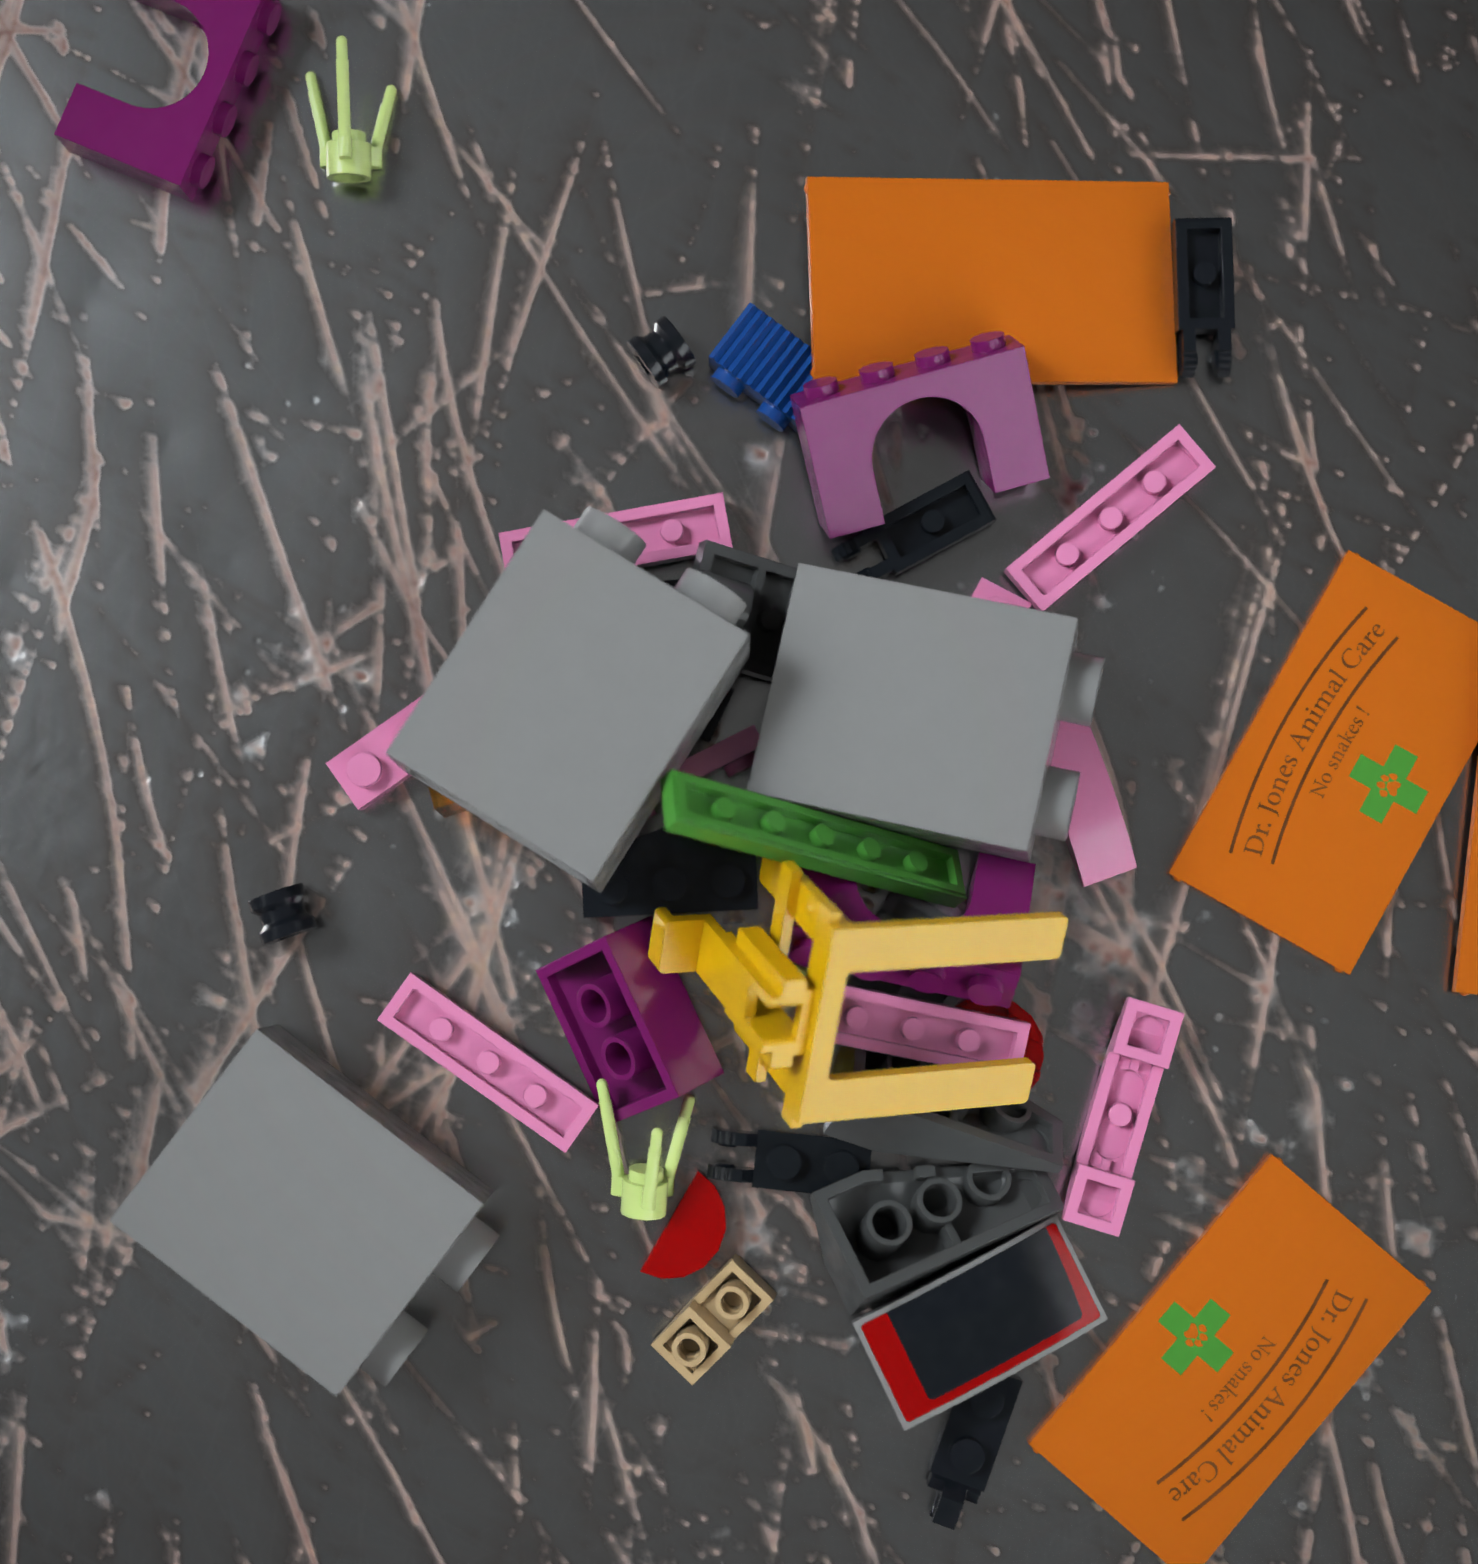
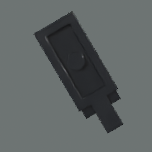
(969, 1449)

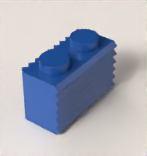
(764, 364)

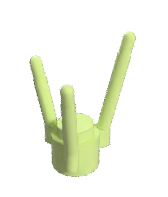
(348, 154)
(647, 1184)

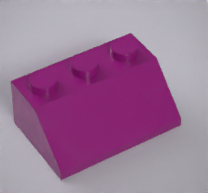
(629, 1021)

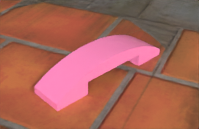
(1097, 828)
(1119, 1115)

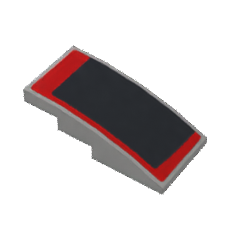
(979, 1322)

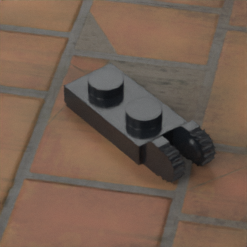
(1203, 290)
(922, 527)
(789, 1159)

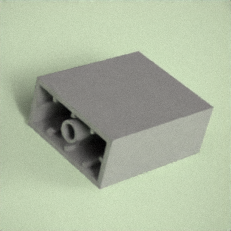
(575, 693)
(924, 712)
(309, 1212)

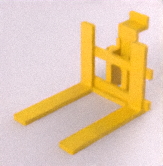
(757, 979)

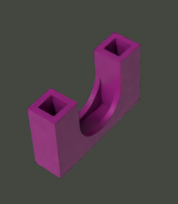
(175, 142)
(843, 417)
(996, 888)

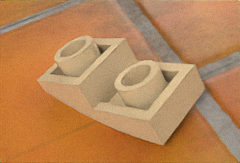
(714, 1319)

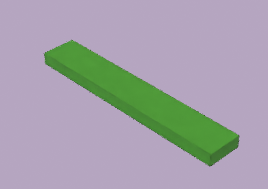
(810, 839)

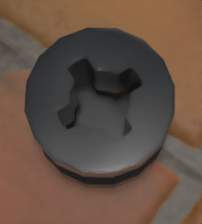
(661, 352)
(282, 914)

